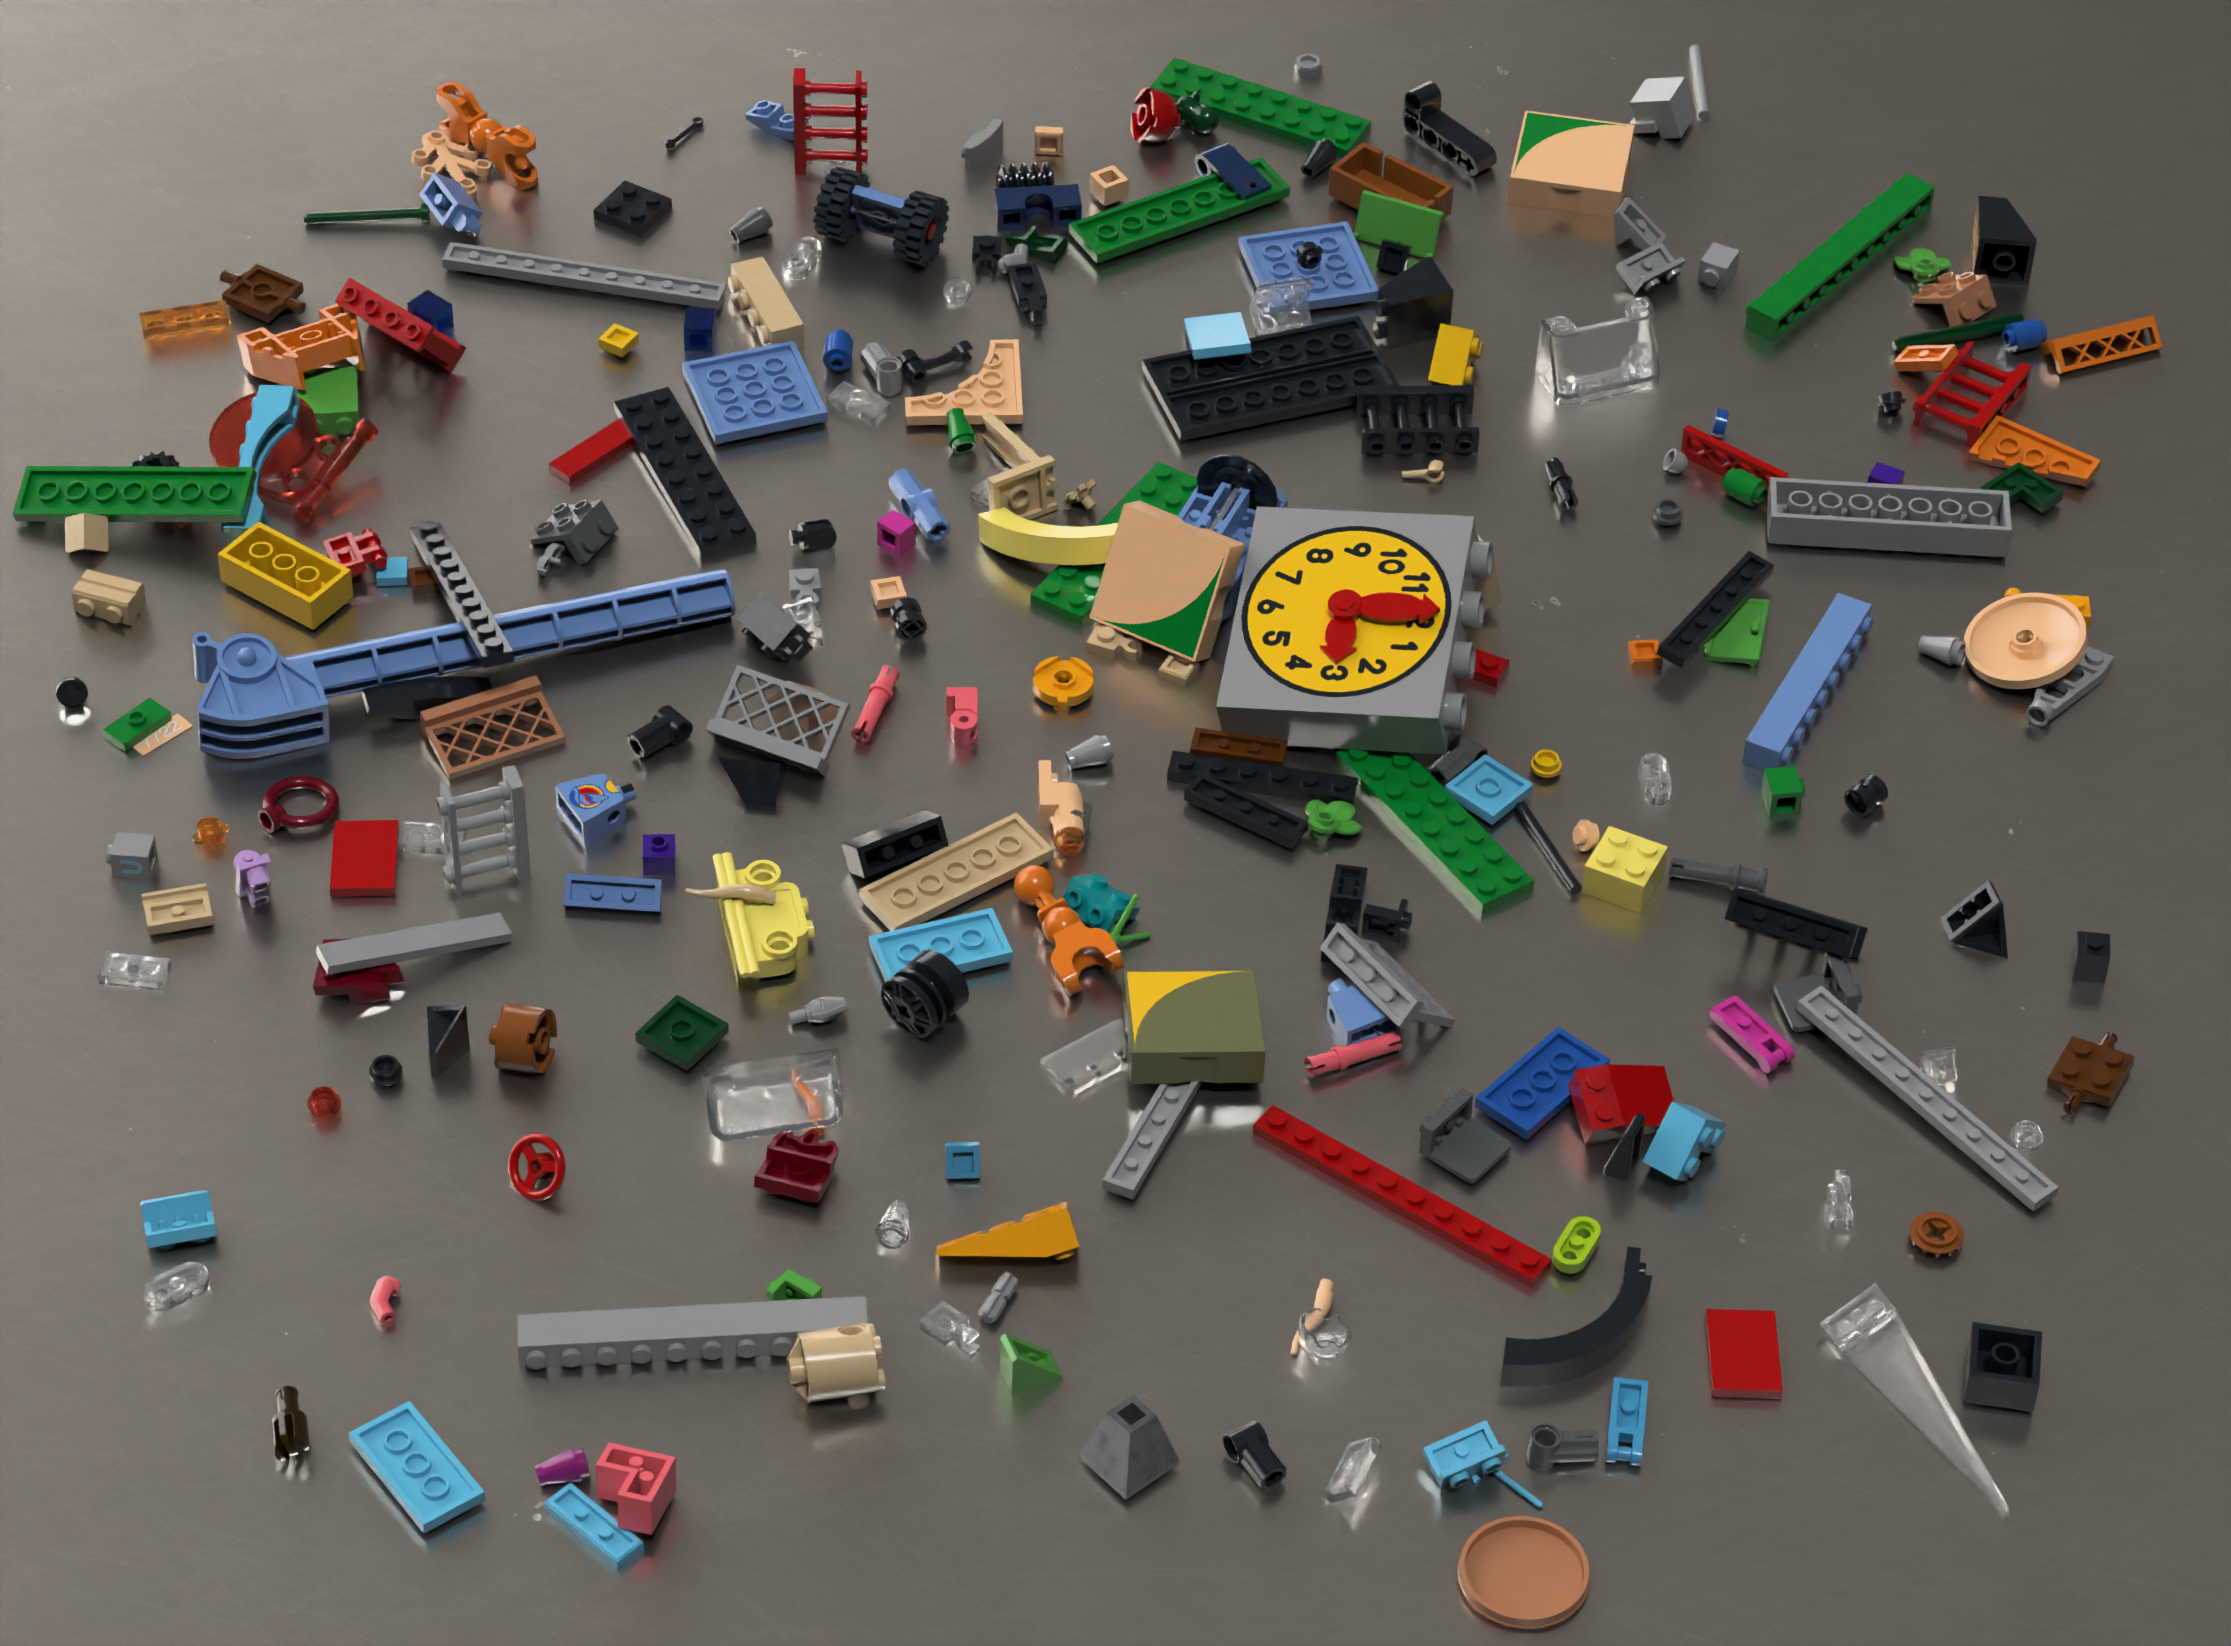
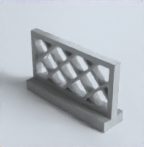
(771, 746)
(1383, 979)

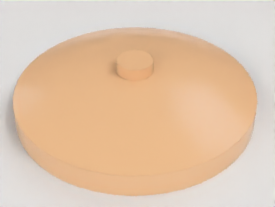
(2025, 640)

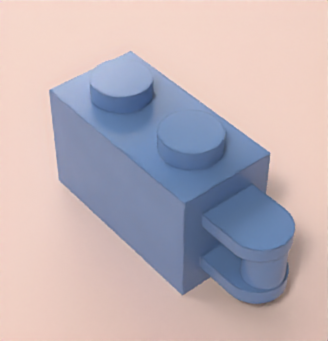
(451, 205)

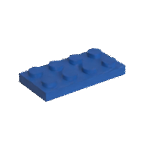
(1538, 1083)

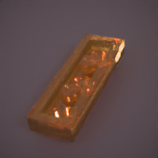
(184, 319)

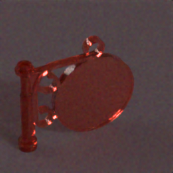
(290, 454)

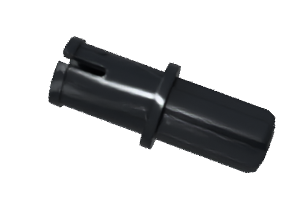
(1561, 484)

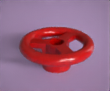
(539, 1166)

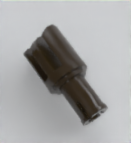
(289, 1426)

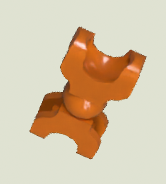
(503, 145)

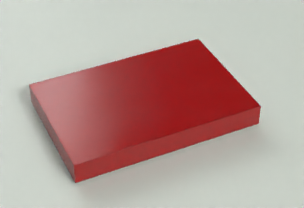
(364, 858)
(1743, 1353)

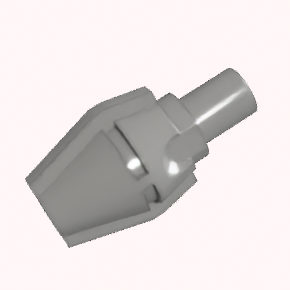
(819, 1010)

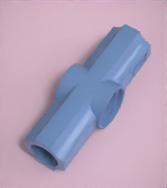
(919, 505)

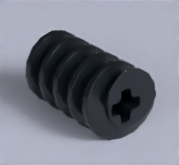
(1024, 177)

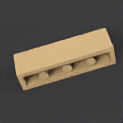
(765, 302)

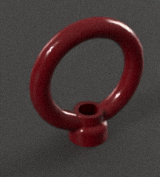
(275, 816)

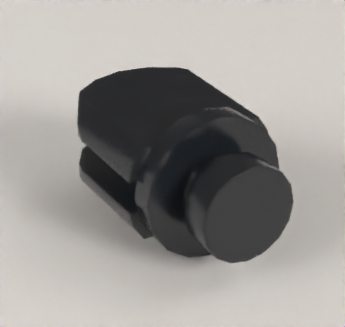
(813, 535)

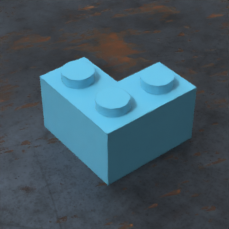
(1681, 1140)

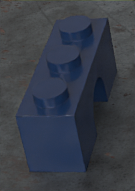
(1056, 202)

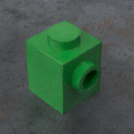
(1782, 791)

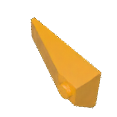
(1038, 1235)

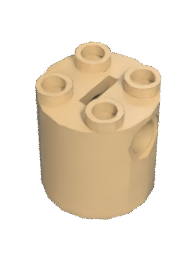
(836, 1363)

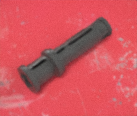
(1733, 877)

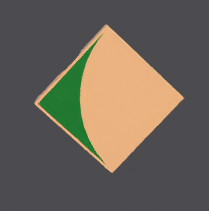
(1570, 164)
(1166, 581)

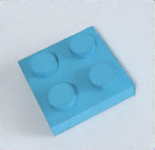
(1489, 789)

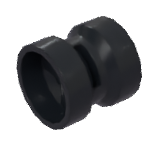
(908, 618)
(1869, 791)

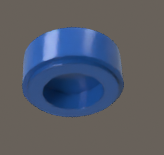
(1719, 423)

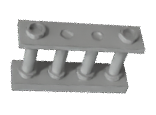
(513, 836)

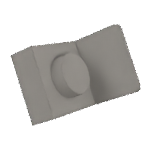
(1634, 223)

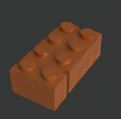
(1363, 171)

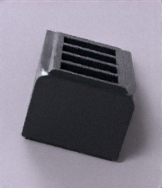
(1627, 1152)

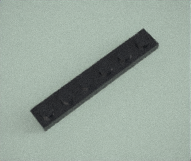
(1715, 609)
(1264, 778)

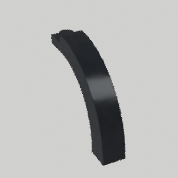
(1588, 1348)

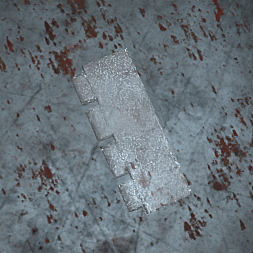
(1089, 1055)

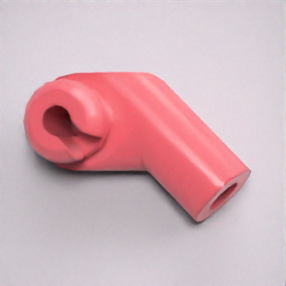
(379, 1300)

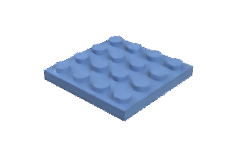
(1338, 278)
(754, 392)

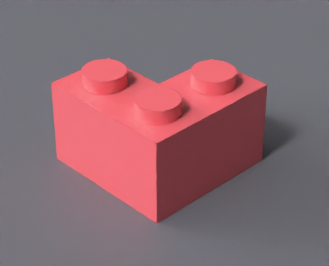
(638, 1482)

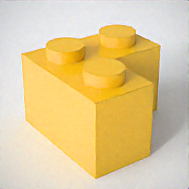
(1453, 354)

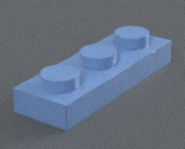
(613, 892)

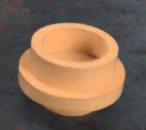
(1586, 835)

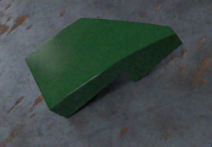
(1040, 245)

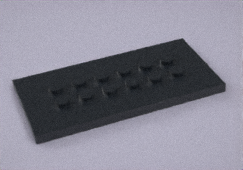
(1279, 380)

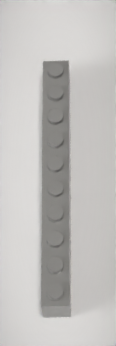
(678, 1331)

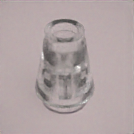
(894, 1226)

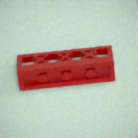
(1721, 457)

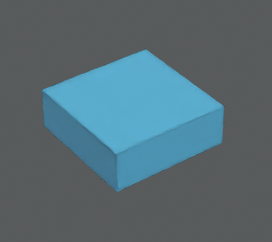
(394, 573)

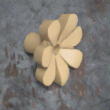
(1082, 495)

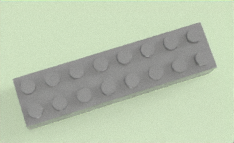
(1888, 517)

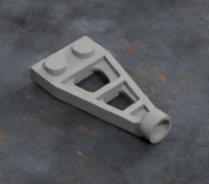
(2092, 667)

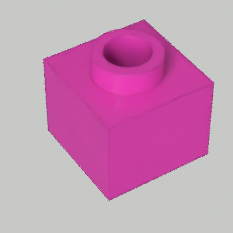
(896, 533)

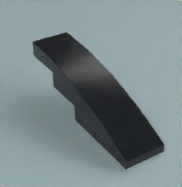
(412, 696)
(1345, 900)

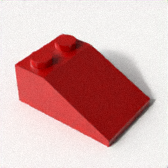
(1614, 1094)

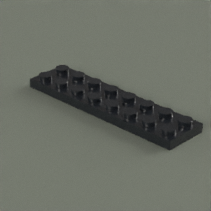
(685, 472)

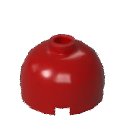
(1155, 116)

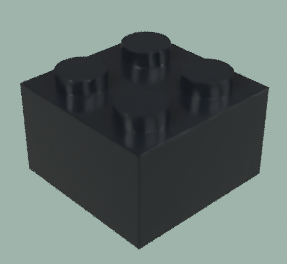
(2003, 1366)

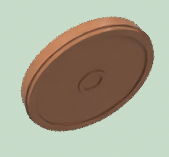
(1524, 1572)

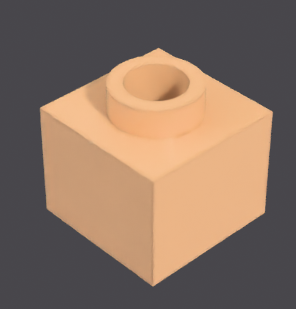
(1108, 185)

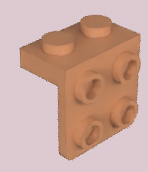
(1963, 296)

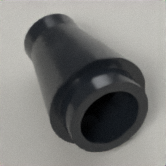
(1320, 156)

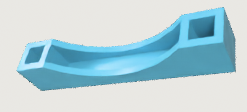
(272, 417)

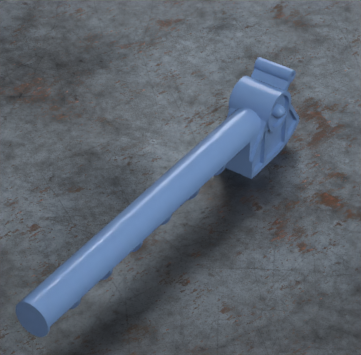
(279, 704)

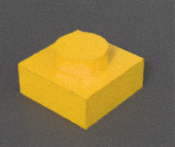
(618, 340)

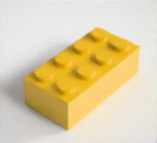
(285, 575)

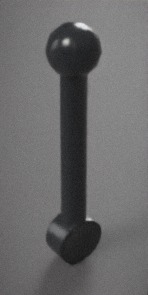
(696, 123)

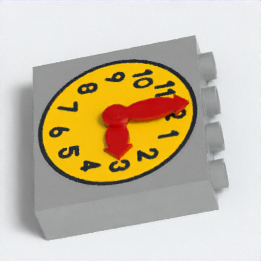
(1355, 629)

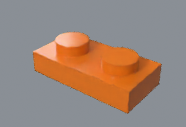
(1925, 358)

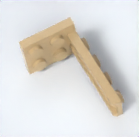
(1029, 484)

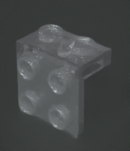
(1281, 305)

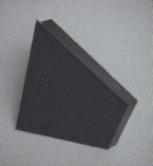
(756, 782)
(1978, 922)
(447, 1036)

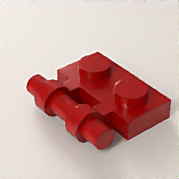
(356, 551)

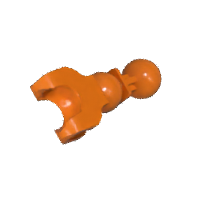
(1062, 926)

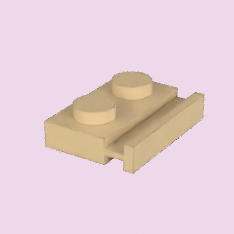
(177, 909)

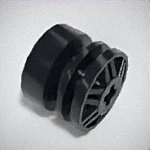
(924, 993)

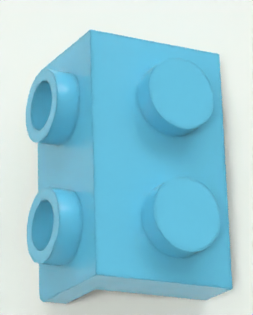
(178, 1219)
(1464, 1455)

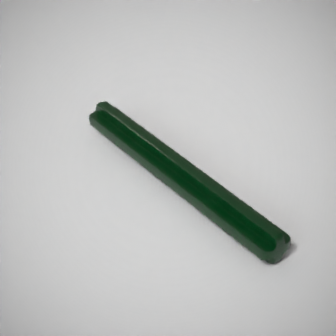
(1956, 333)

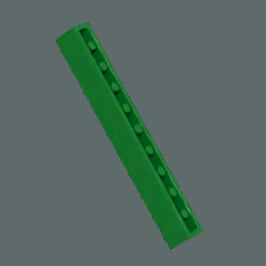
(1839, 257)

